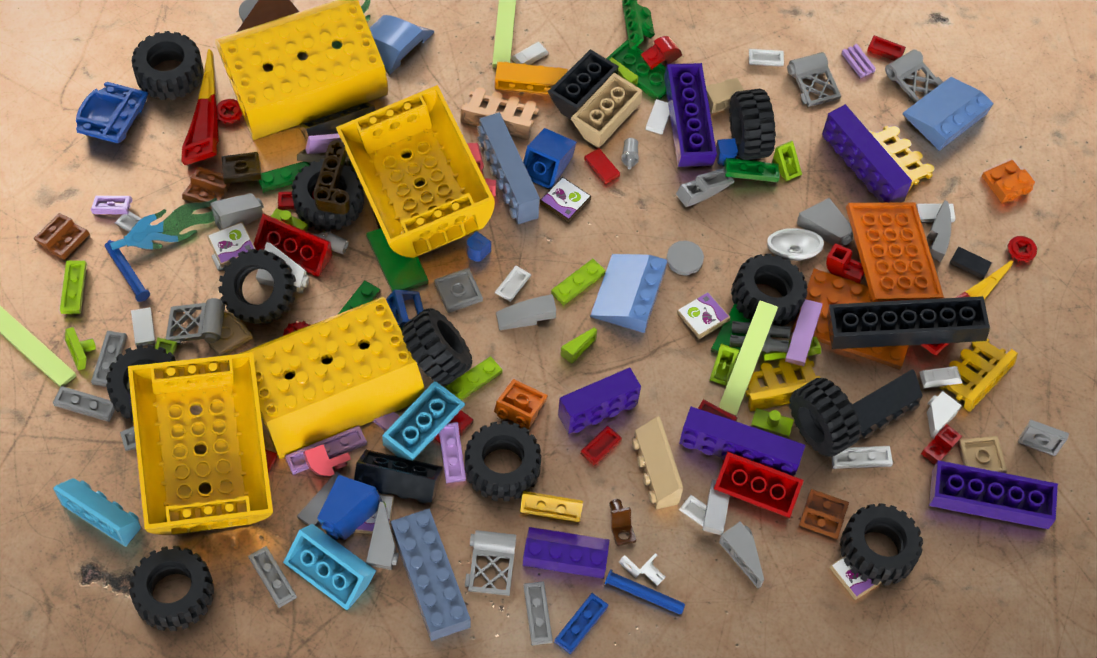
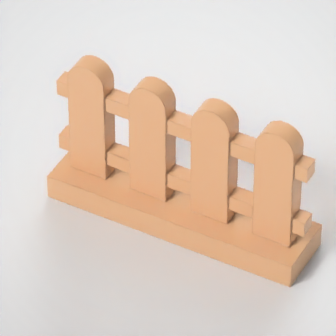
(516, 125)

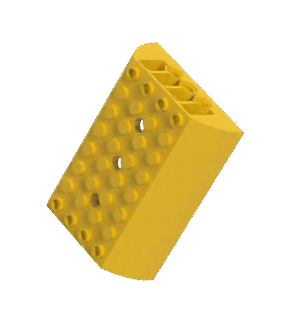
(306, 88)
(454, 192)
(336, 395)
(169, 433)

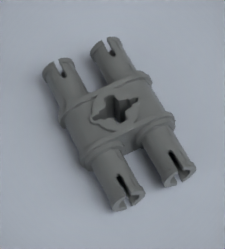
(770, 344)

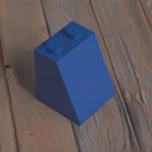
(548, 157)
(348, 507)

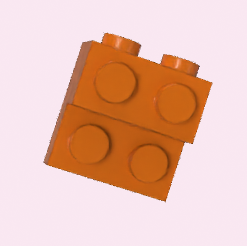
(1008, 181)
(520, 403)

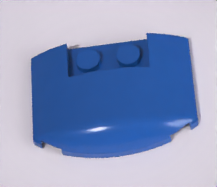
(110, 112)

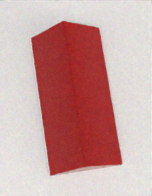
(301, 246)
(758, 484)

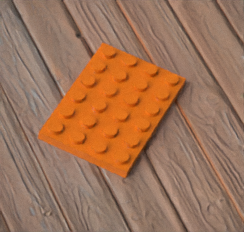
(894, 251)
(836, 290)

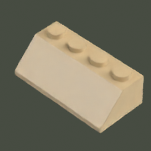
(607, 109)
(658, 464)

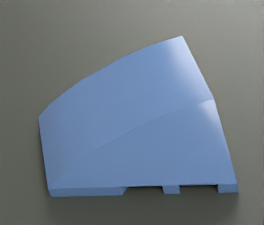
(396, 39)

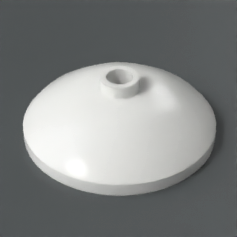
(795, 244)

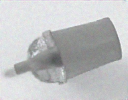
(630, 153)
(337, 243)

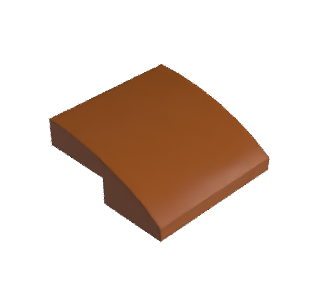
(205, 186)
(61, 236)
(824, 514)

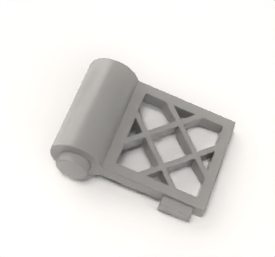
(905, 67)
(808, 68)
(209, 321)
(491, 545)

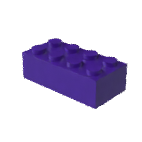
(599, 401)

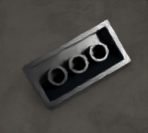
(581, 82)
(328, 124)
(888, 403)
(398, 476)

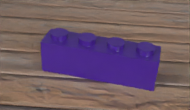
(566, 552)

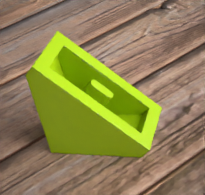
(788, 162)
(724, 364)

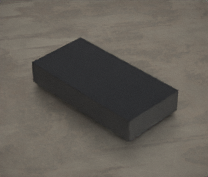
(970, 262)

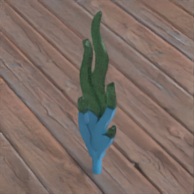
(168, 230)

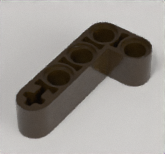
(333, 176)

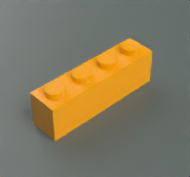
(527, 77)

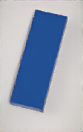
(581, 623)

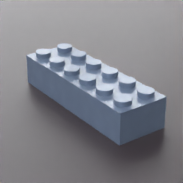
(508, 168)
(430, 574)

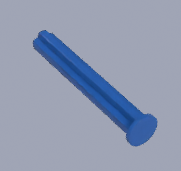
(128, 273)
(644, 592)

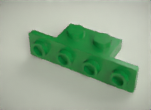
(638, 22)

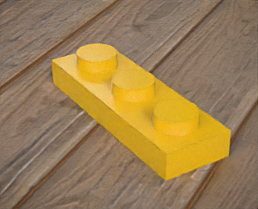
(551, 506)

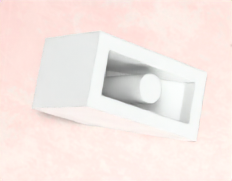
(941, 412)

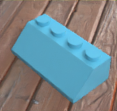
(422, 422)
(97, 510)
(329, 566)

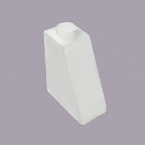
(301, 276)

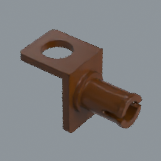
(621, 522)

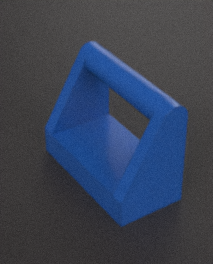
(397, 306)

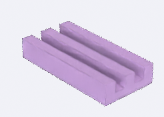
(861, 60)
(111, 205)

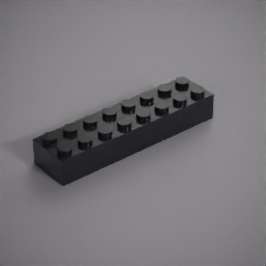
(908, 322)

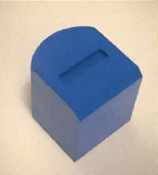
(726, 149)
(478, 247)

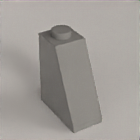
(236, 210)
(827, 222)

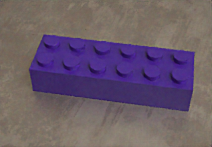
(690, 115)
(866, 156)
(721, 435)
(993, 494)

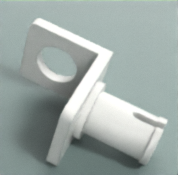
(648, 569)

